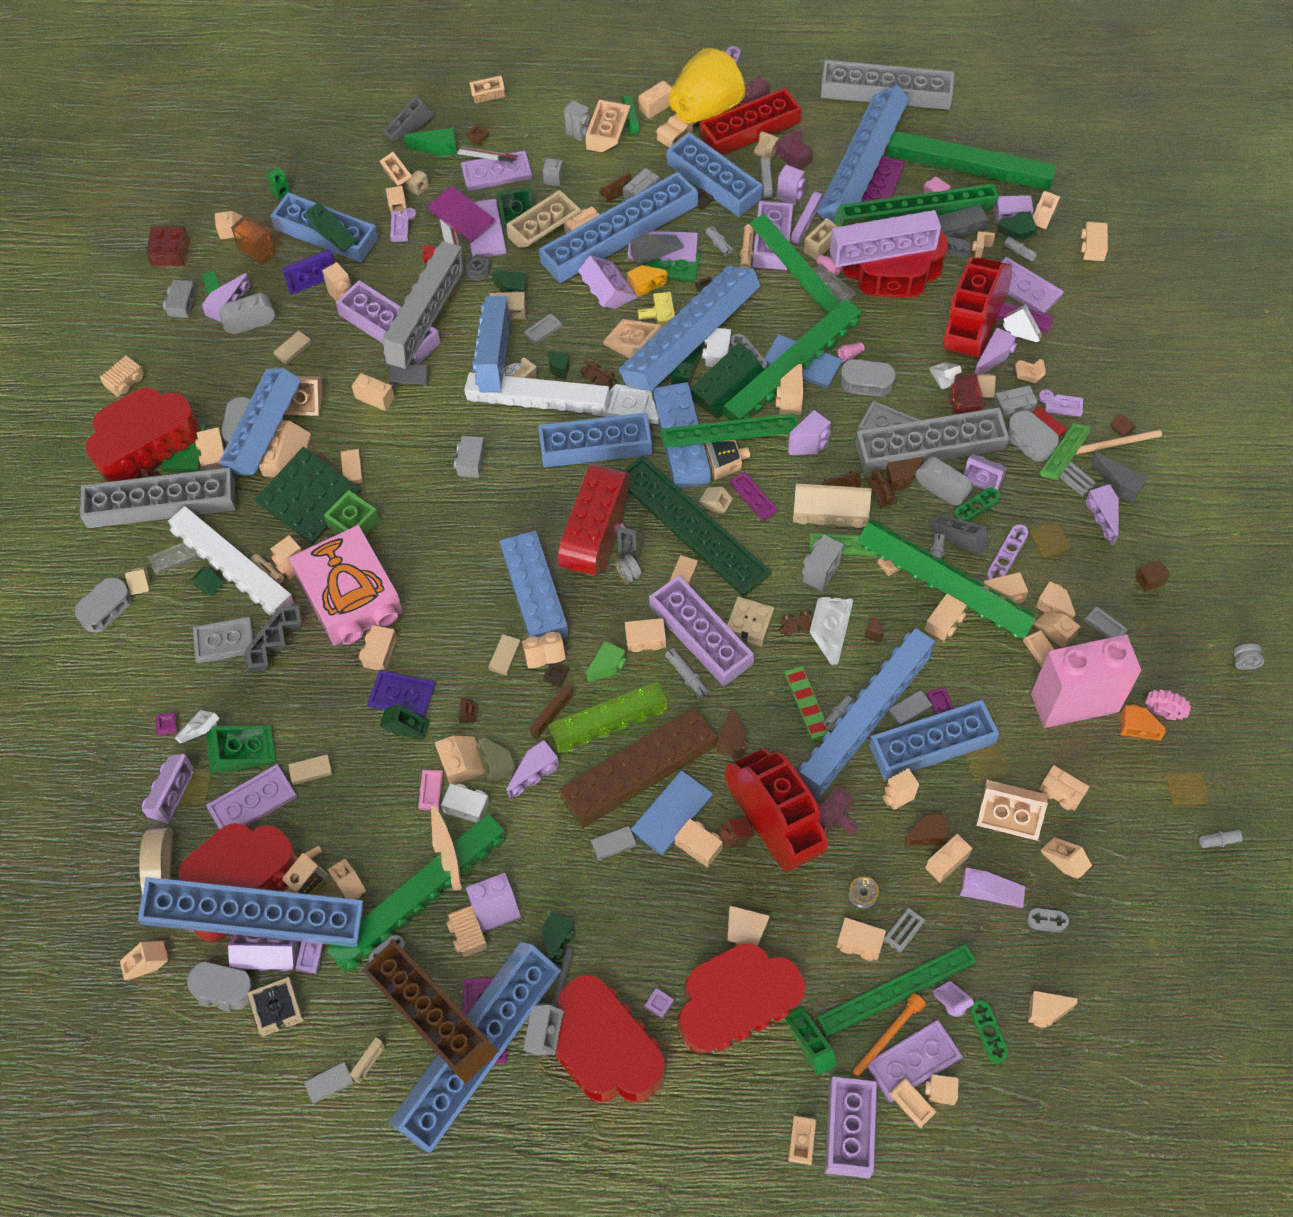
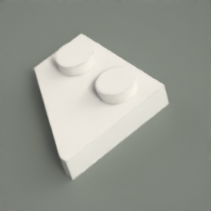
(198, 725)

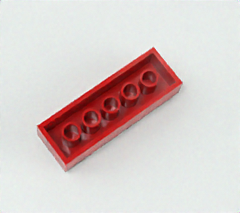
(745, 123)

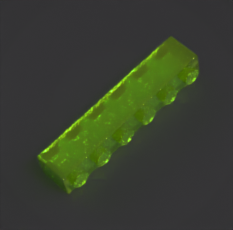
(607, 717)

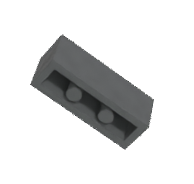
(963, 222)

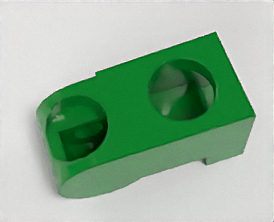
(277, 181)

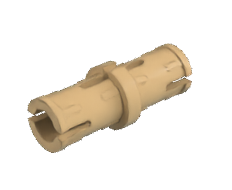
(260, 562)

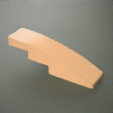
(443, 843)

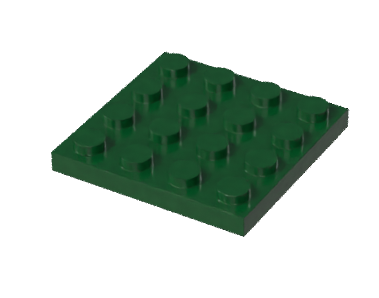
(304, 494)

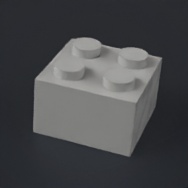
(822, 562)

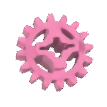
(1168, 704)

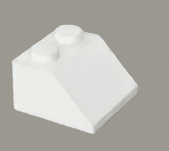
(1022, 324)

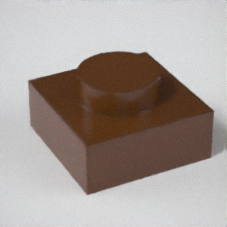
(477, 134)

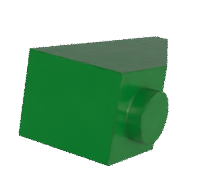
(434, 142)
(811, 1041)

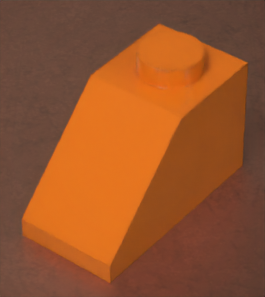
(1140, 723)

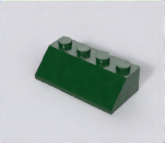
(726, 380)

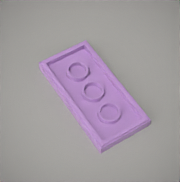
(489, 172)
(491, 240)
(689, 251)
(1032, 289)
(253, 799)
(915, 1059)

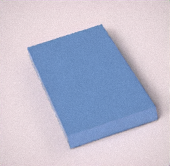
(821, 371)
(671, 811)

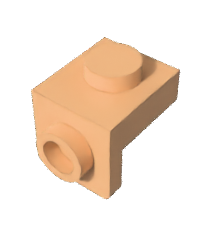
(983, 239)
(1030, 372)

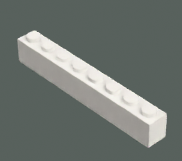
(543, 394)
(230, 561)

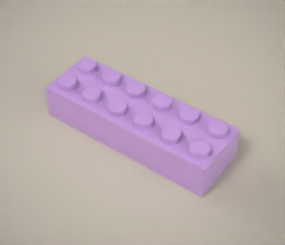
(884, 238)
(374, 313)
(701, 630)

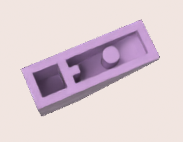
(997, 351)
(991, 888)

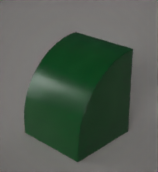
(559, 364)
(206, 581)

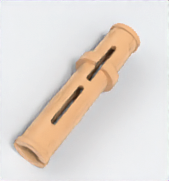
(747, 253)

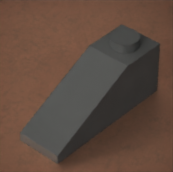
(409, 119)
(653, 246)
(1122, 479)
(963, 534)
(629, 542)

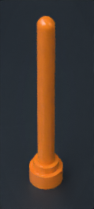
(914, 1005)

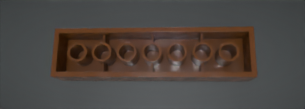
(638, 767)
(430, 1011)

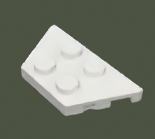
(631, 400)
(830, 626)

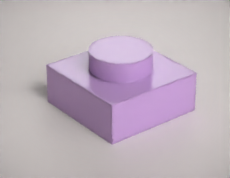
(659, 1003)

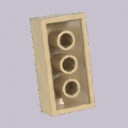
(541, 219)
(831, 505)

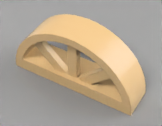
(156, 854)

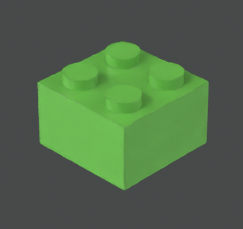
(350, 512)

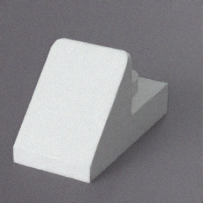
(945, 373)

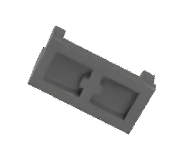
(411, 375)

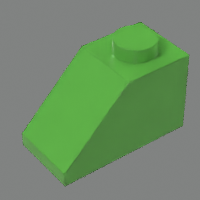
(606, 662)

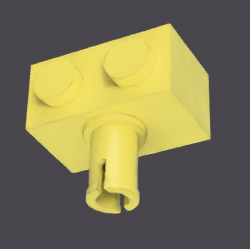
(661, 311)

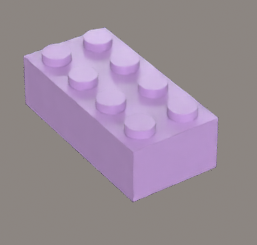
(781, 217)
(851, 1127)

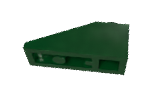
(329, 227)
(686, 369)

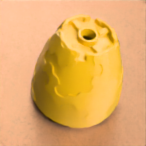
(707, 87)

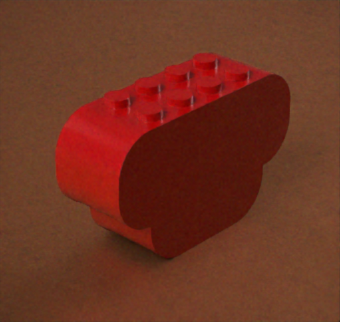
(901, 274)
(977, 306)
(140, 433)
(594, 521)
(778, 807)
(240, 859)
(736, 995)
(605, 1046)

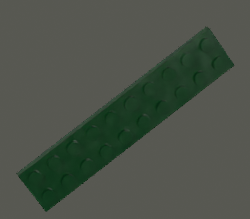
(695, 527)

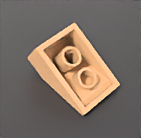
(630, 336)

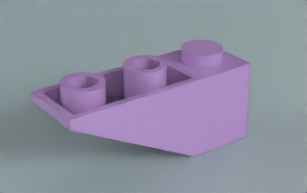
(227, 293)
(1105, 507)
(536, 764)

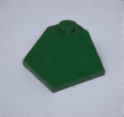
(513, 203)

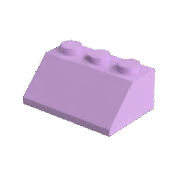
(606, 282)
(168, 788)
(262, 953)

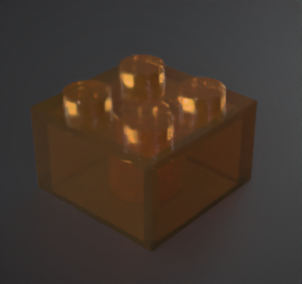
(254, 239)

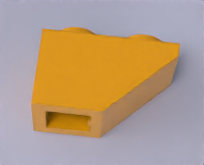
(645, 279)

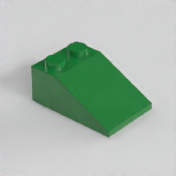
(239, 748)

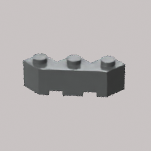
(271, 638)

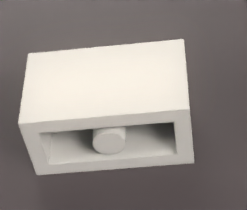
(717, 346)
(465, 803)

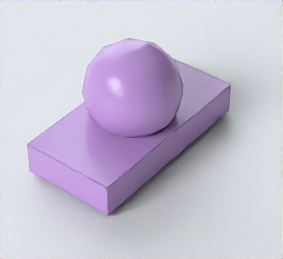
(953, 998)

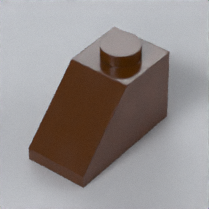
(903, 472)
(733, 737)
(929, 831)

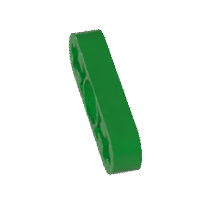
(631, 121)
(980, 498)
(977, 1019)

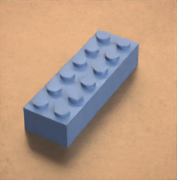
(714, 174)
(292, 220)
(492, 344)
(674, 409)
(259, 421)
(595, 440)
(533, 585)
(934, 739)

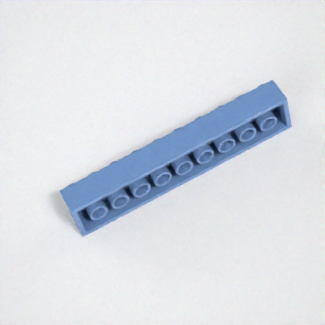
(864, 151)
(618, 226)
(689, 328)
(866, 713)
(250, 912)
(499, 1016)

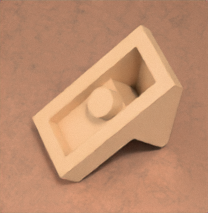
(1045, 209)
(802, 1140)

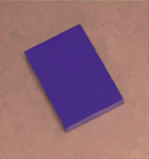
(307, 271)
(400, 689)

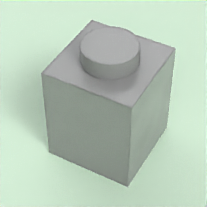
(553, 172)

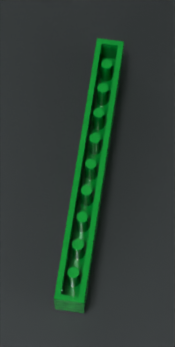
(971, 160)
(940, 201)
(804, 351)
(947, 578)
(417, 893)

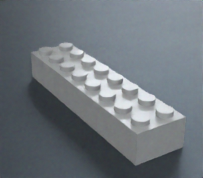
(863, 81)
(422, 305)
(936, 437)
(157, 497)

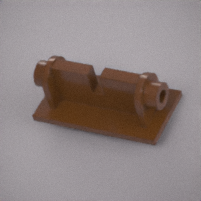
(615, 188)
(604, 377)
(849, 479)
(881, 488)
(789, 624)

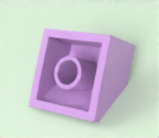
(810, 435)
(984, 472)
(493, 902)

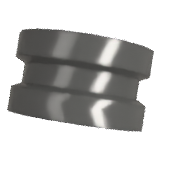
(477, 267)

